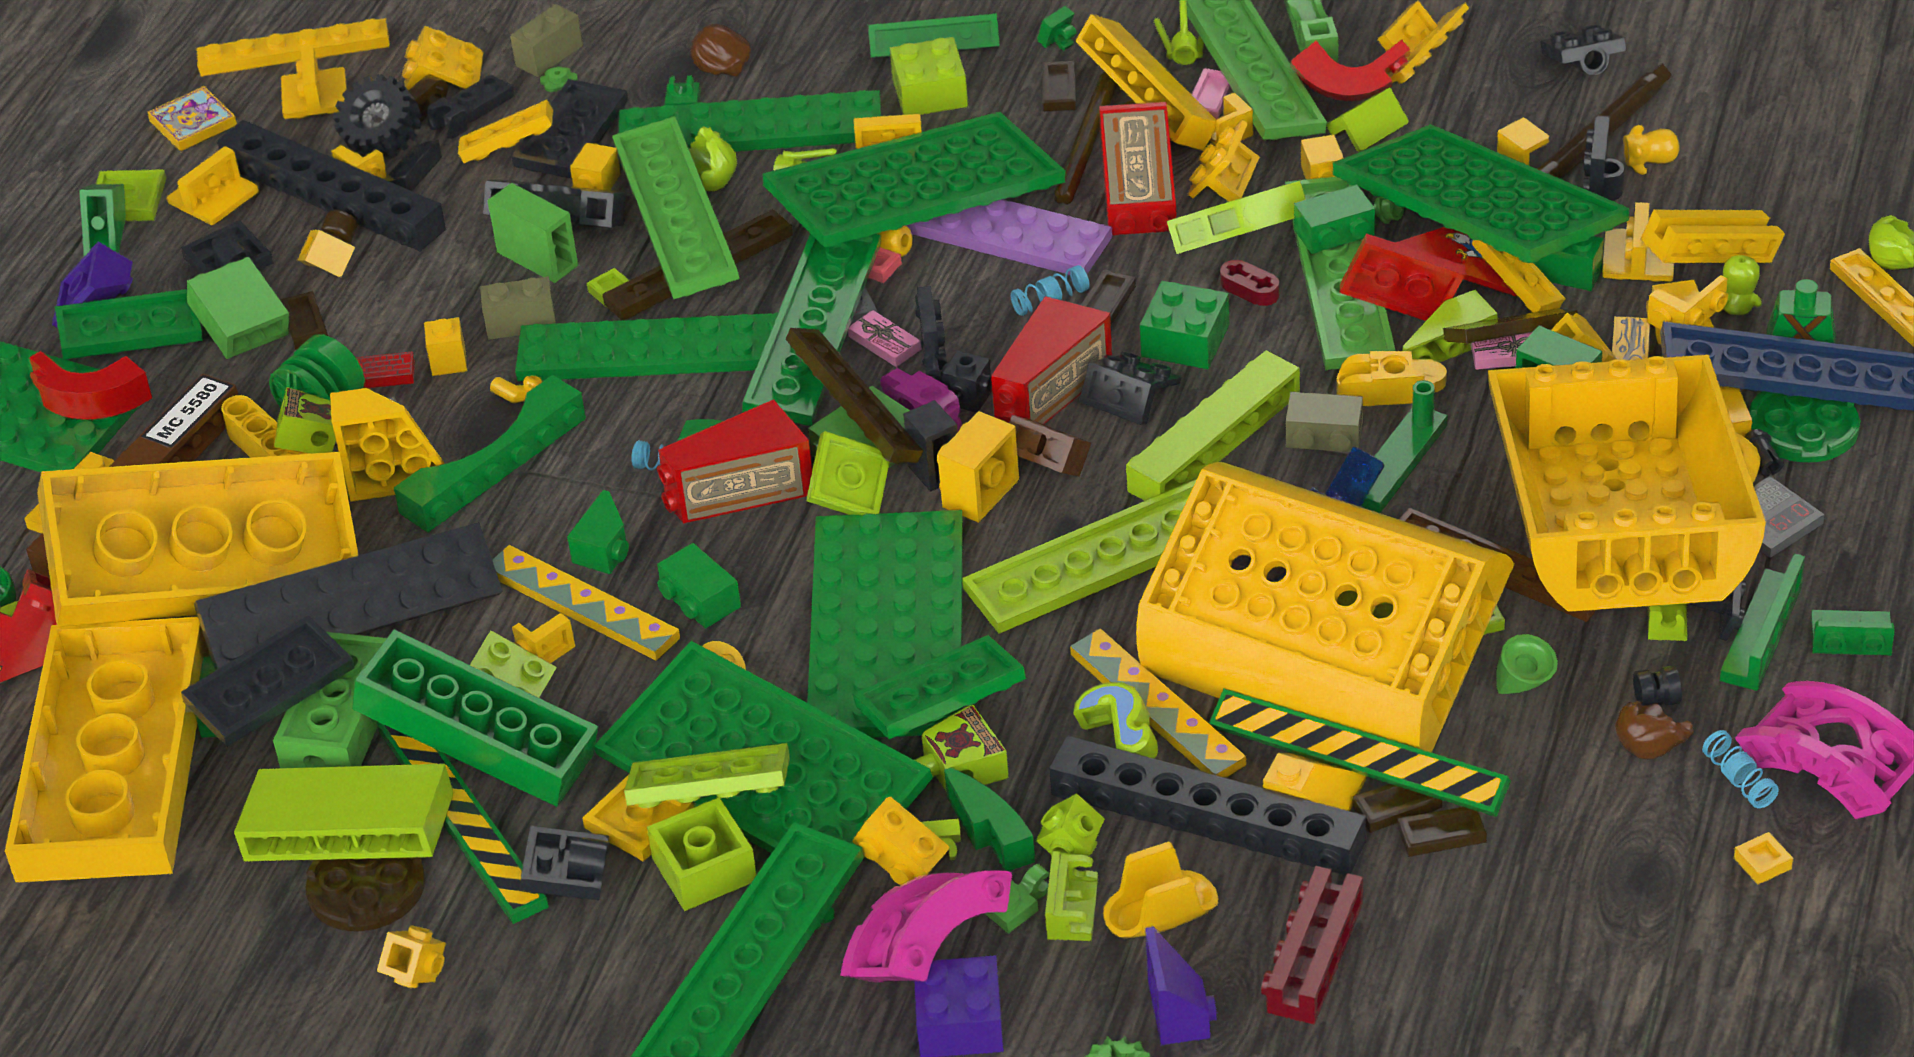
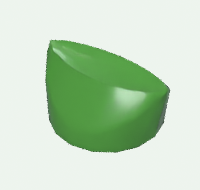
(1524, 664)

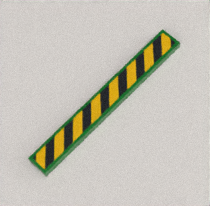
(1361, 752)
(473, 831)

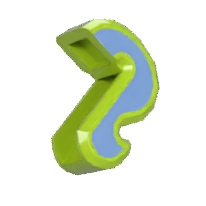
(1125, 708)

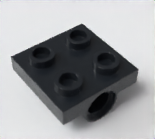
(1574, 47)
(1604, 173)
(226, 246)
(564, 863)

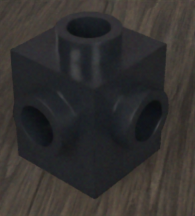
(968, 379)

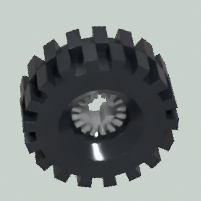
(376, 99)

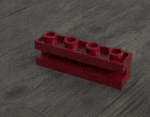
(1313, 946)

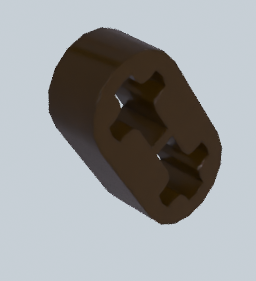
(428, 91)

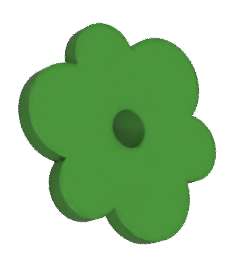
(556, 78)

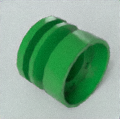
(318, 369)

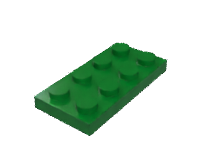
(126, 324)
(939, 686)

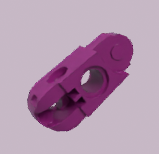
(919, 390)

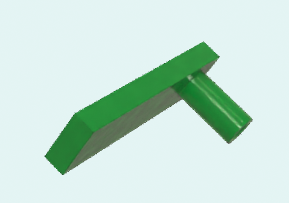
(1406, 445)

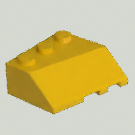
(377, 443)

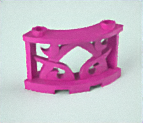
(1792, 743)
(914, 920)

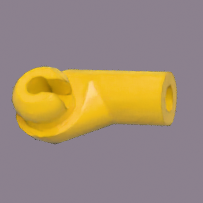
(512, 392)

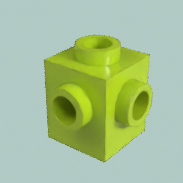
(1070, 827)

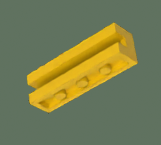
(1711, 235)

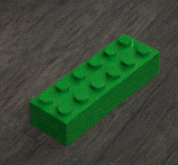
(475, 717)

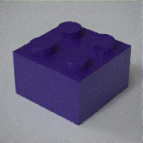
(959, 1008)

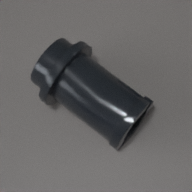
(1767, 453)

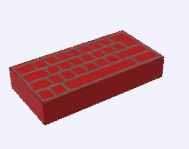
(388, 369)

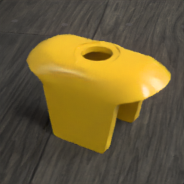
(1157, 894)

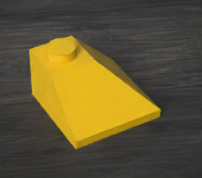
(1313, 780)

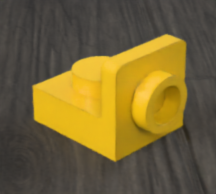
(372, 163)
(548, 640)

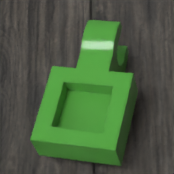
(1022, 899)

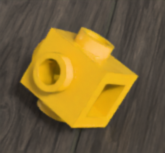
(412, 956)

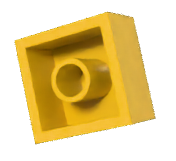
(978, 466)

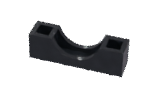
(584, 204)

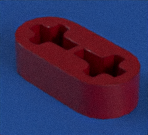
(1249, 282)

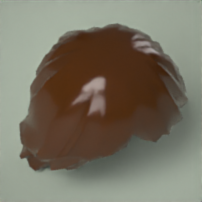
(720, 50)
(1649, 731)

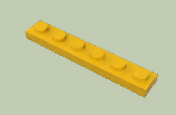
(287, 47)

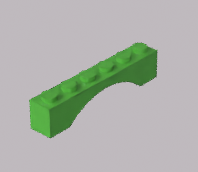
(1313, 24)

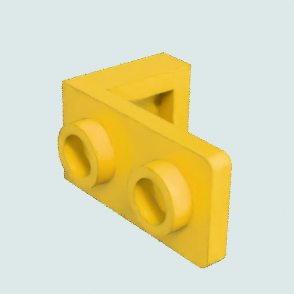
(1672, 309)

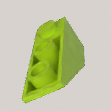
(1429, 339)

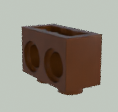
(1050, 446)

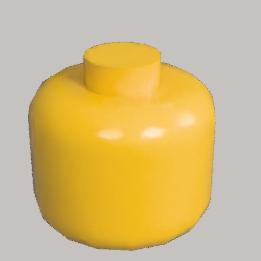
(897, 240)

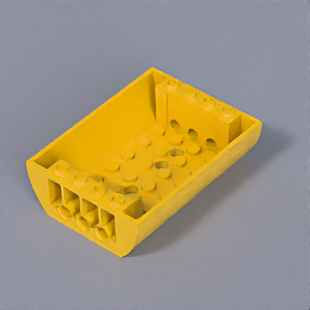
(1670, 513)
(1291, 636)

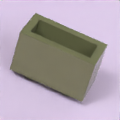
(546, 40)
(516, 304)
(1324, 421)

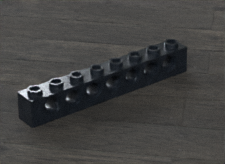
(334, 185)
(1208, 805)

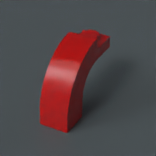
(1345, 82)
(90, 394)

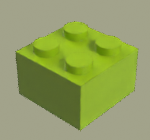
(929, 76)
(702, 854)

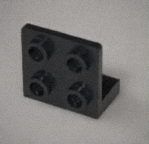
(1125, 385)

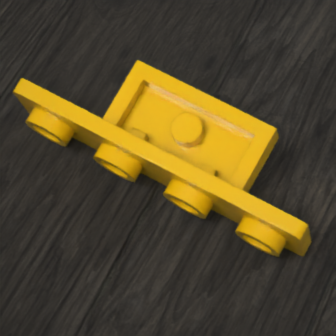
(1419, 34)

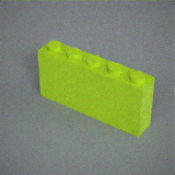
(344, 812)

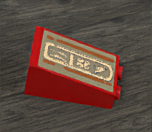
(1137, 167)
(1049, 360)
(736, 465)

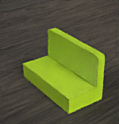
(1370, 120)

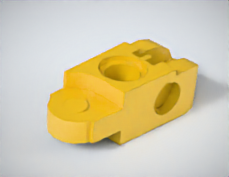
(1387, 376)

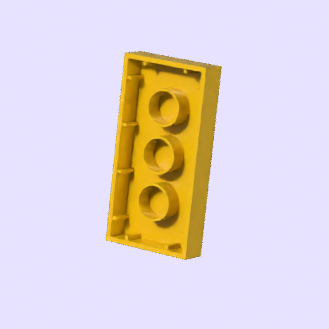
(179, 532)
(107, 751)

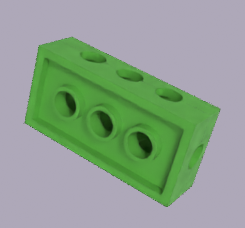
(324, 726)

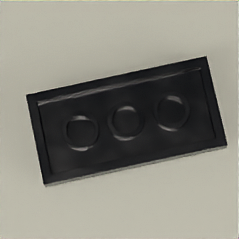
(579, 117)
(267, 680)

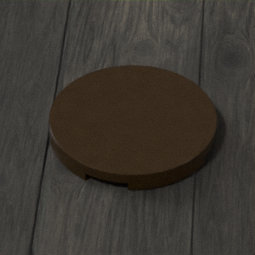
(364, 891)

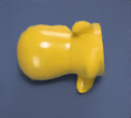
(1652, 147)

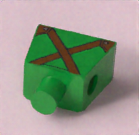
(1803, 314)

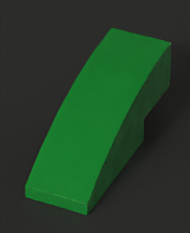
(989, 820)

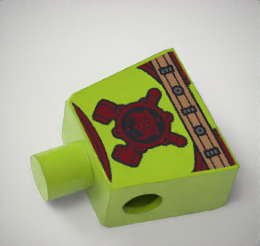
(305, 423)
(965, 745)

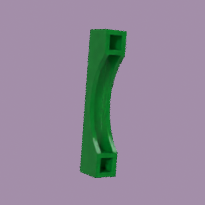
(442, 490)

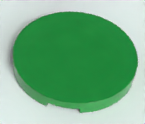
(1805, 426)

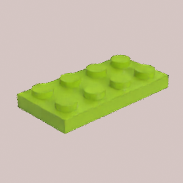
(707, 774)

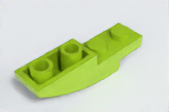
(1235, 217)

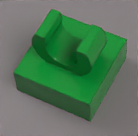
(1057, 29)
(682, 93)

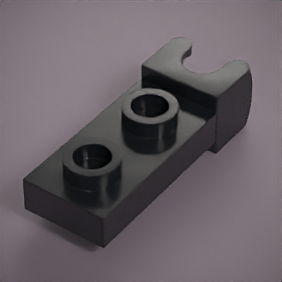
(468, 105)

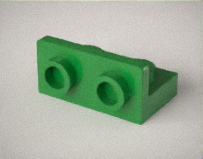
(1851, 632)

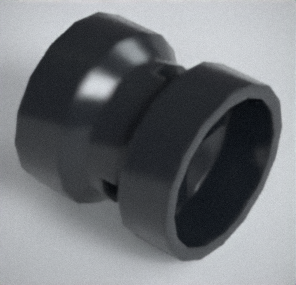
(1657, 686)

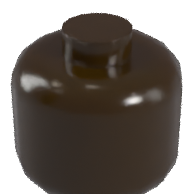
(340, 225)

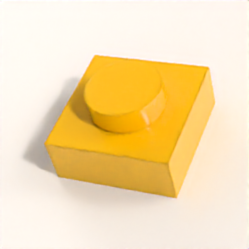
(1763, 858)

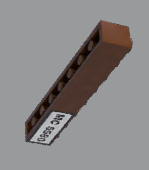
(173, 437)

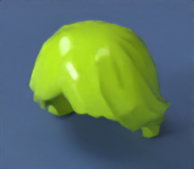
(713, 159)
(1892, 243)

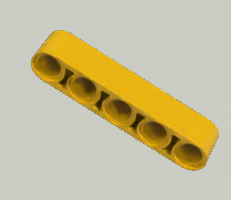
(251, 428)

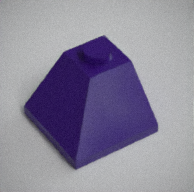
(95, 278)
(1176, 993)

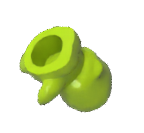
(1742, 280)

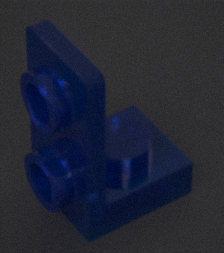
(1355, 478)

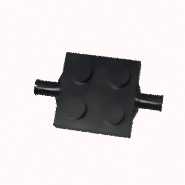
(932, 332)

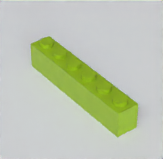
(1214, 427)

